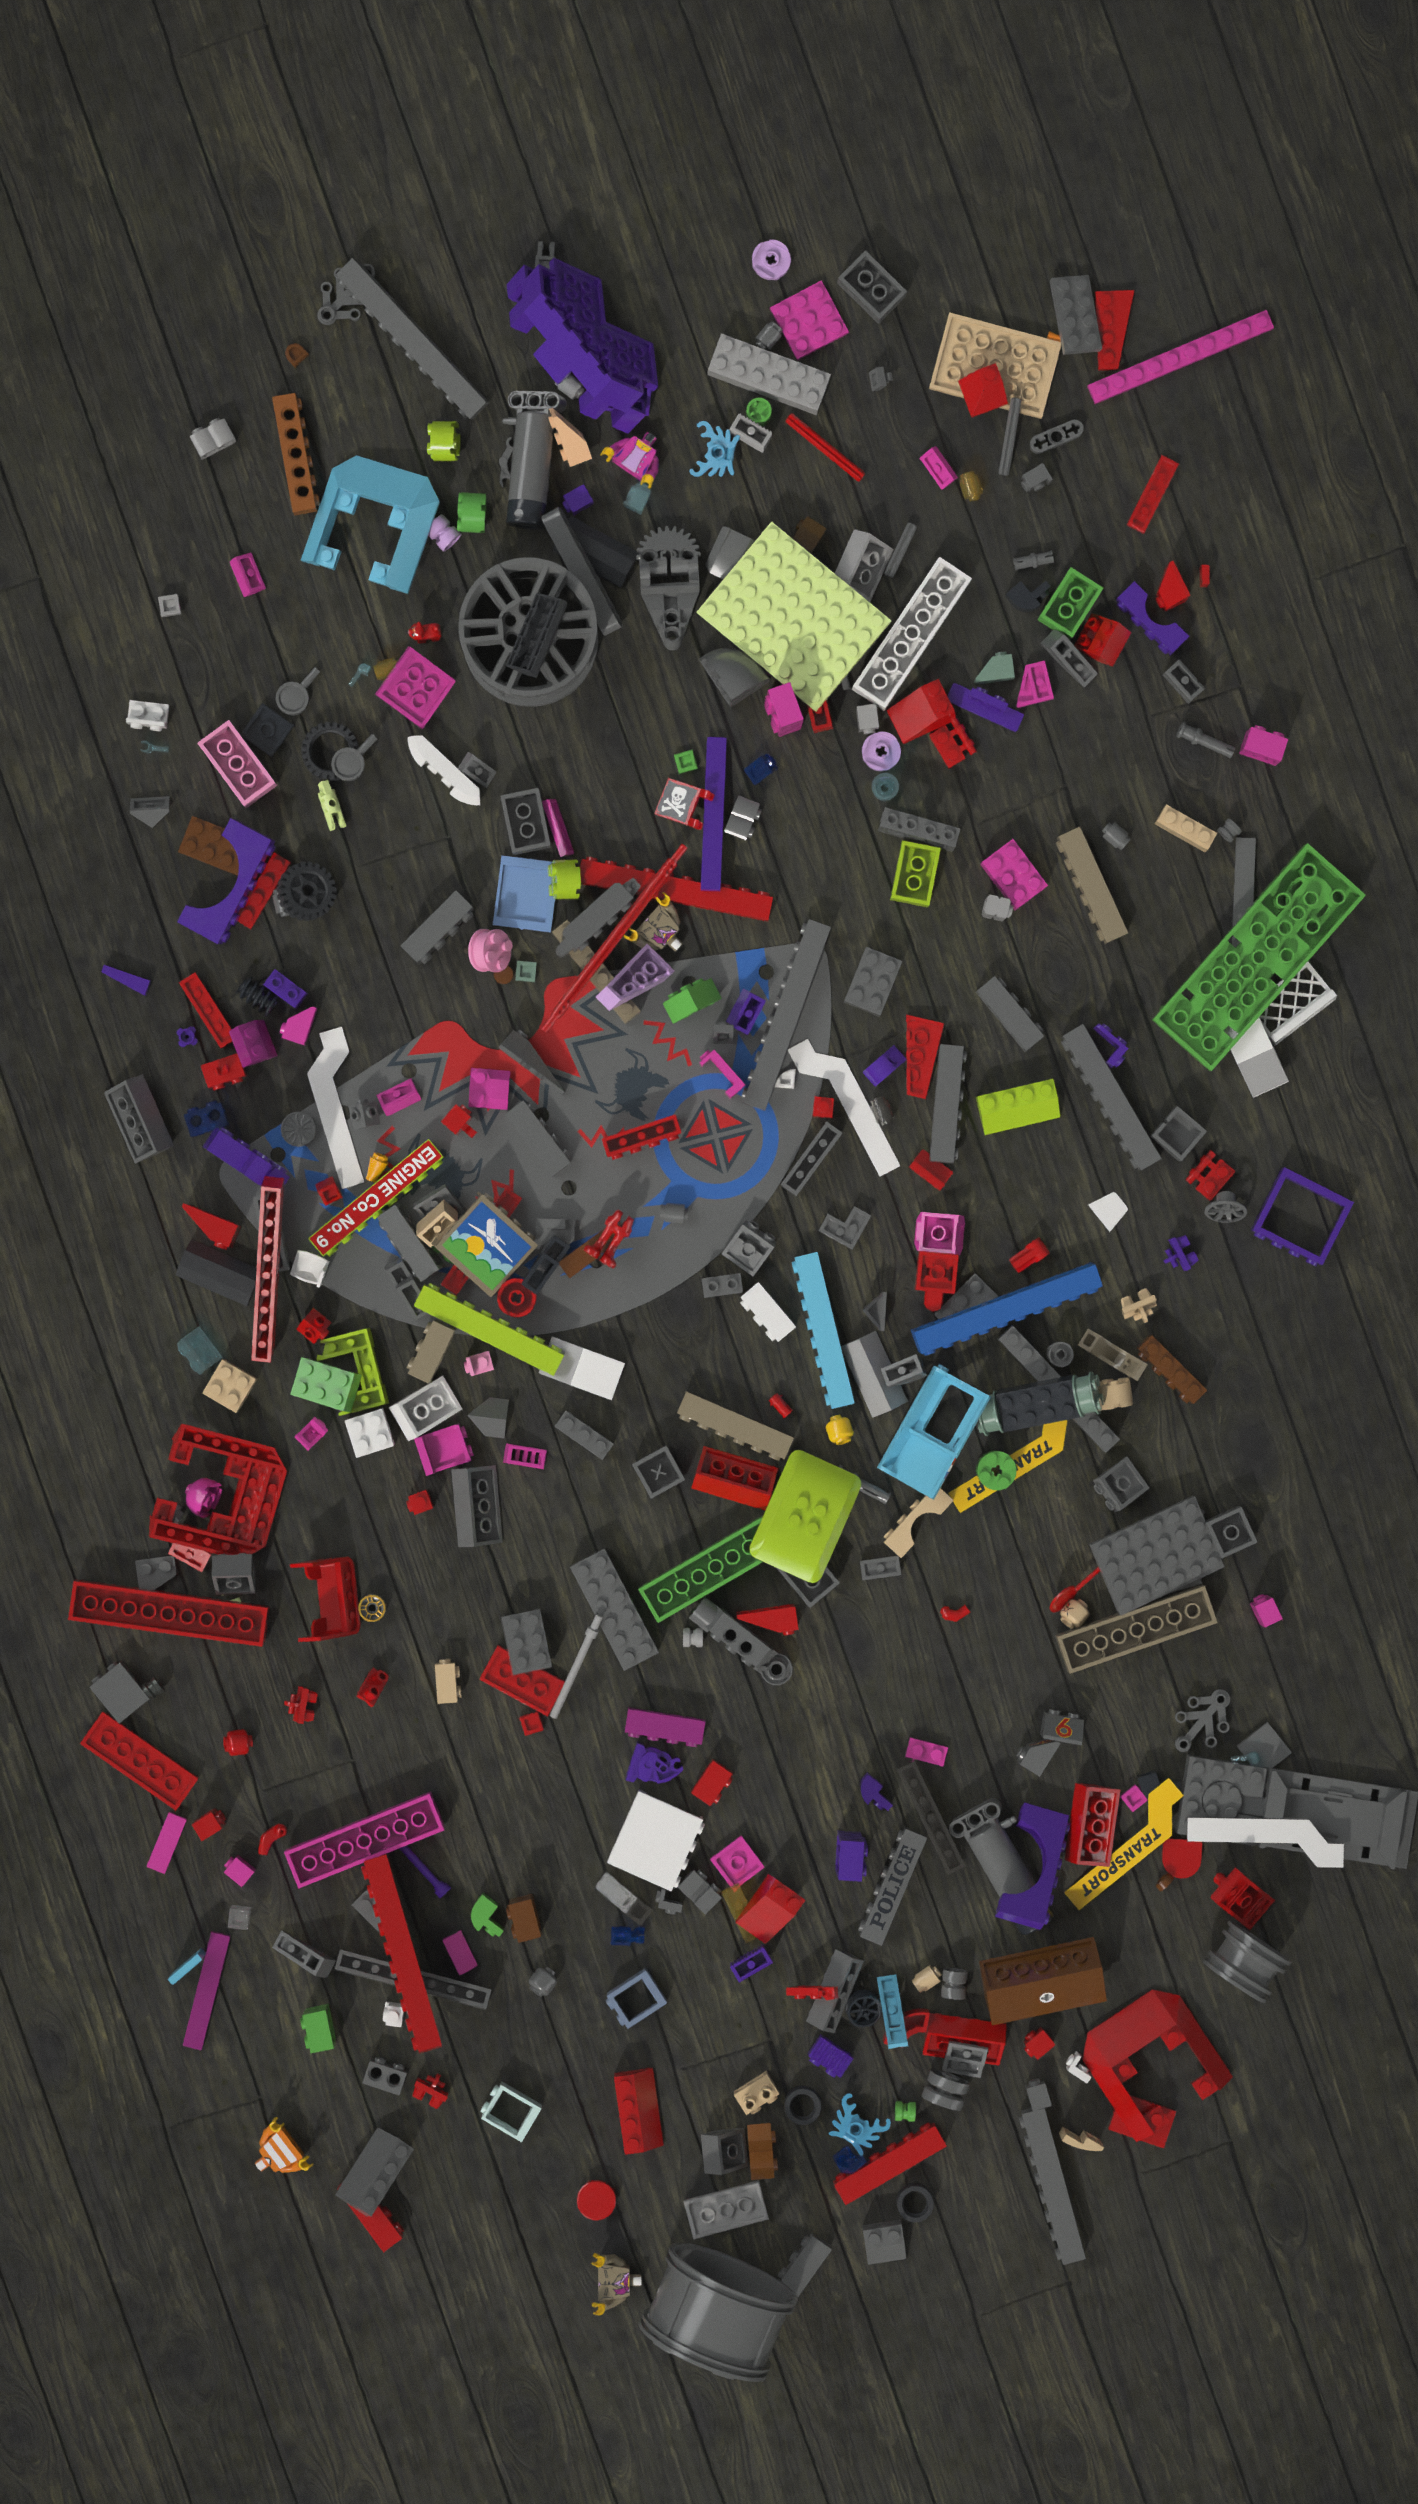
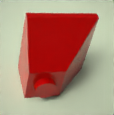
(983, 390)
(1172, 588)

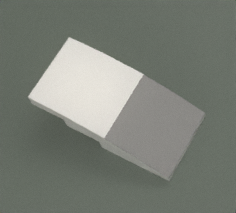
(1257, 1059)
(587, 1369)

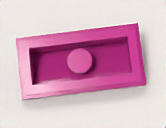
(247, 574)
(398, 1097)
(460, 1952)

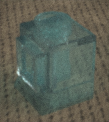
(637, 498)

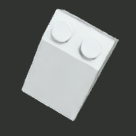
(425, 1408)

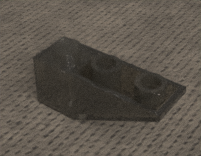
(624, 1898)

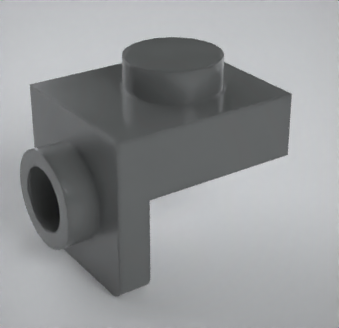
(670, 1906)

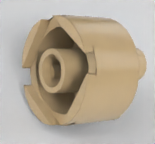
(1116, 1393)

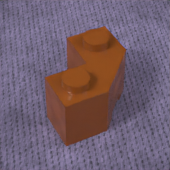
(760, 2151)

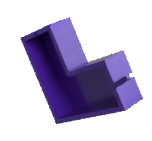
(237, 1154)

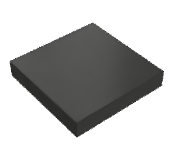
(1267, 1745)

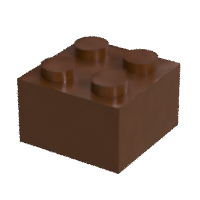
(524, 1917)

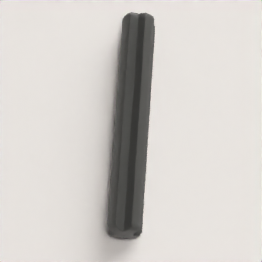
(1009, 438)

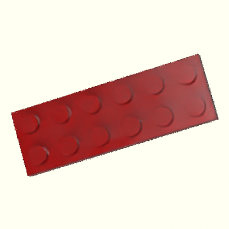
(139, 1760)

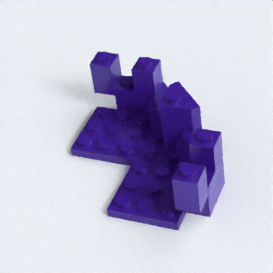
(571, 317)

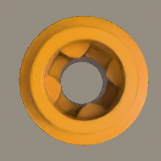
(376, 1166)

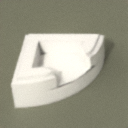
(786, 1079)

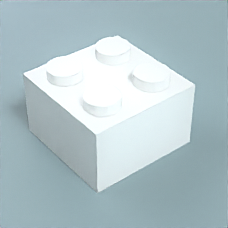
(369, 1433)

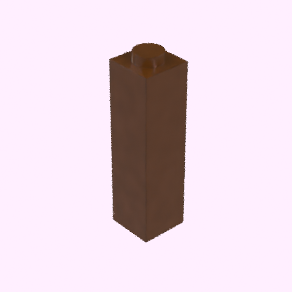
(579, 1259)

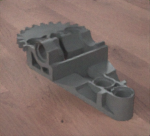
(669, 599)

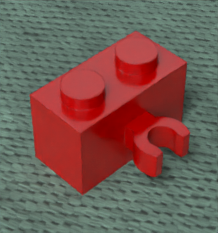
(223, 1071)
(458, 1120)

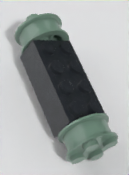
(1041, 1403)

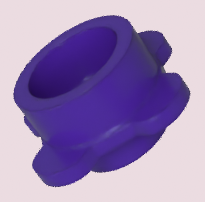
(183, 1032)

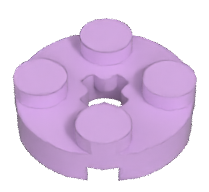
(765, 250)
(886, 761)

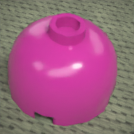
(202, 1496)

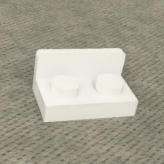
(147, 714)

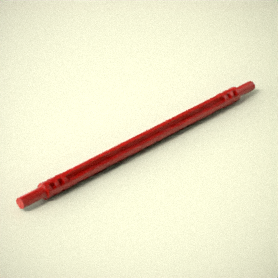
(613, 939)

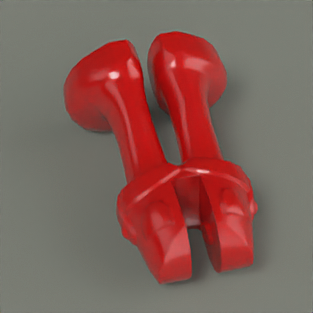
(611, 1227)

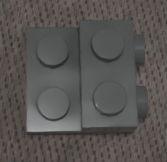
(750, 1247)
(1120, 1485)

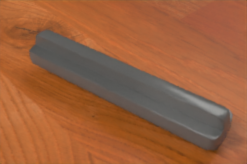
(900, 550)

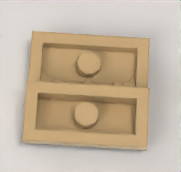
(1084, 2141)

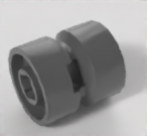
(1060, 1354)
(954, 1983)

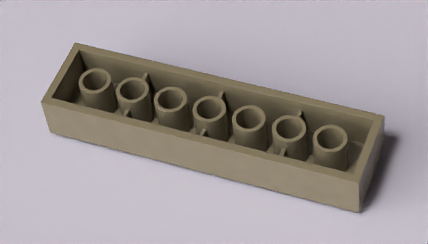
(1136, 1629)

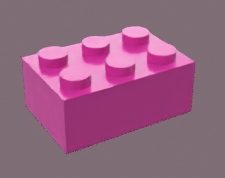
(1014, 874)

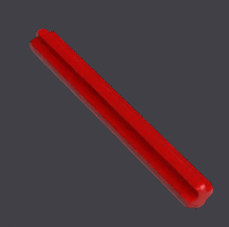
(825, 447)

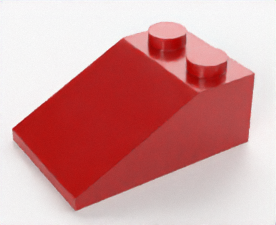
(922, 712)
(215, 1227)
(775, 1618)
(769, 1909)

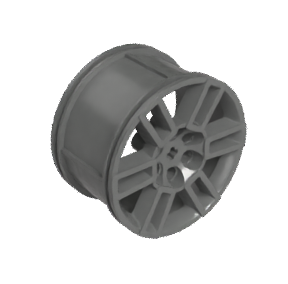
(487, 585)
(717, 2312)

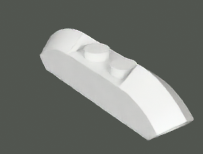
(425, 752)

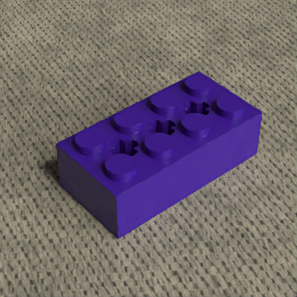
(850, 1856)

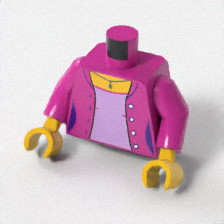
(635, 457)

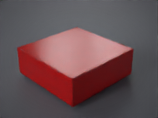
(1204, 575)
(531, 1723)

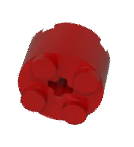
(514, 1308)

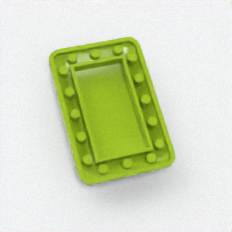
(805, 1516)

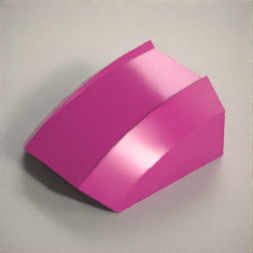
(939, 1233)

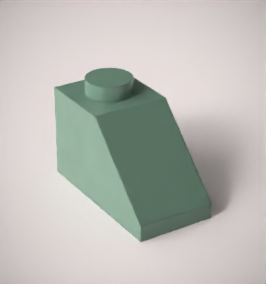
(997, 669)

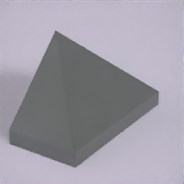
(150, 809)

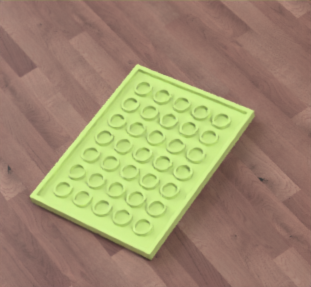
(794, 616)

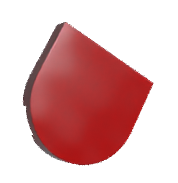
(1181, 1857)

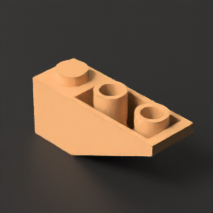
(572, 440)

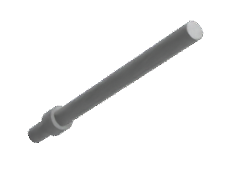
(591, 1634)

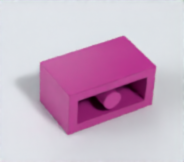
(1265, 1610)

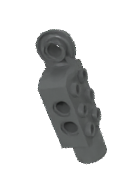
(760, 1654)

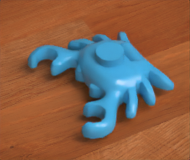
(719, 453)
(855, 2128)

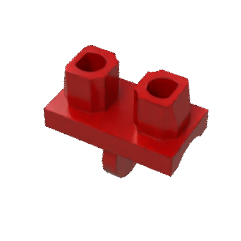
(372, 1686)
(298, 1704)
(438, 2094)

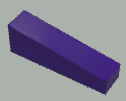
(134, 982)

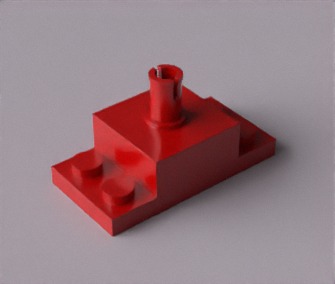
(1241, 1897)

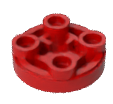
(596, 2199)

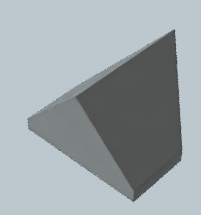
(876, 1310)
(491, 1417)

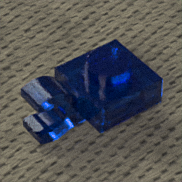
(624, 1935)

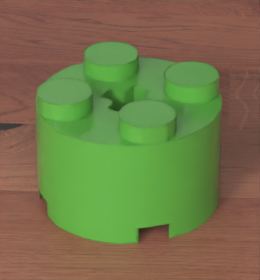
(471, 512)
(1000, 1480)

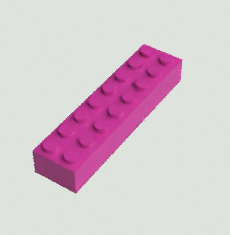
(364, 1839)

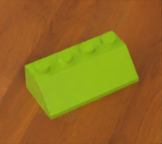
(1018, 1106)

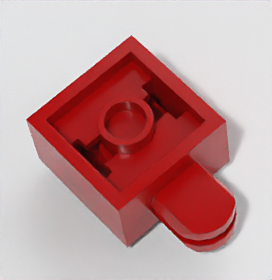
(936, 1276)

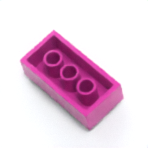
(784, 710)

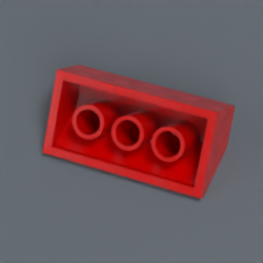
(734, 1478)
(1092, 1825)
(969, 2031)
(638, 2110)

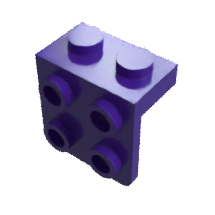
(1117, 1042)

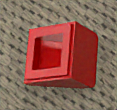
(328, 1190)

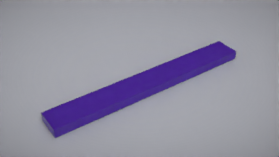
(713, 814)

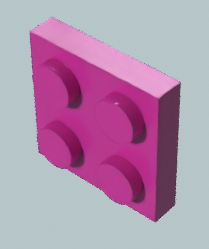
(737, 1862)

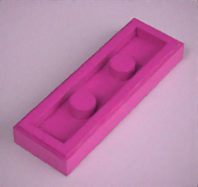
(558, 827)
(166, 1842)

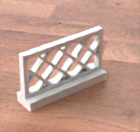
(1305, 1013)

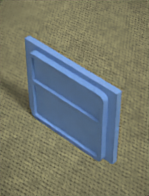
(524, 895)

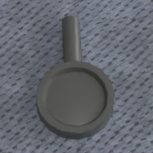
(293, 697)
(349, 763)

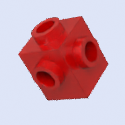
(314, 1326)

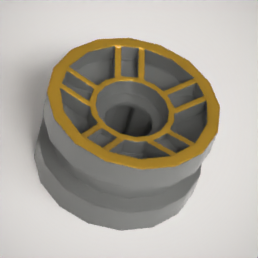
(372, 1616)

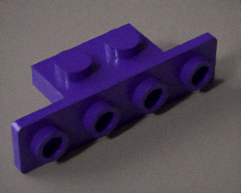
(985, 706)

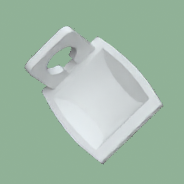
(309, 1267)

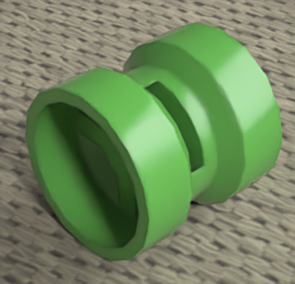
(905, 2111)

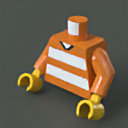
(280, 2150)

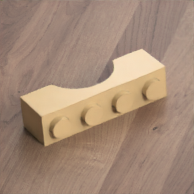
(900, 1538)

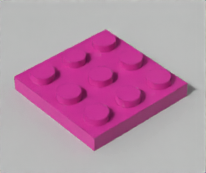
(809, 320)
(415, 687)

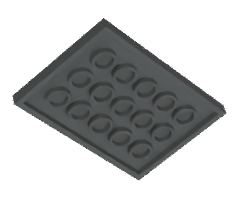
(1156, 1555)

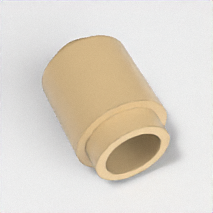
(927, 1978)

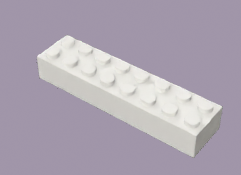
(911, 633)

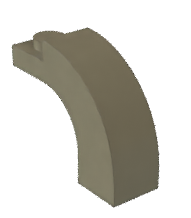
(1112, 1355)

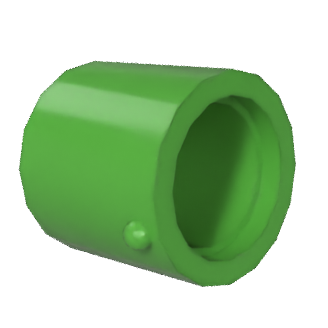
(759, 411)

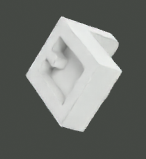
(1079, 2071)

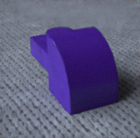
(884, 1065)
(870, 1790)

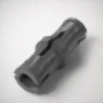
(1033, 560)

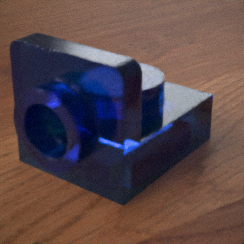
(761, 768)
(847, 2161)

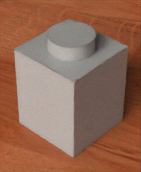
(867, 718)

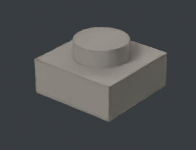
(169, 605)

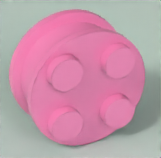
(489, 950)

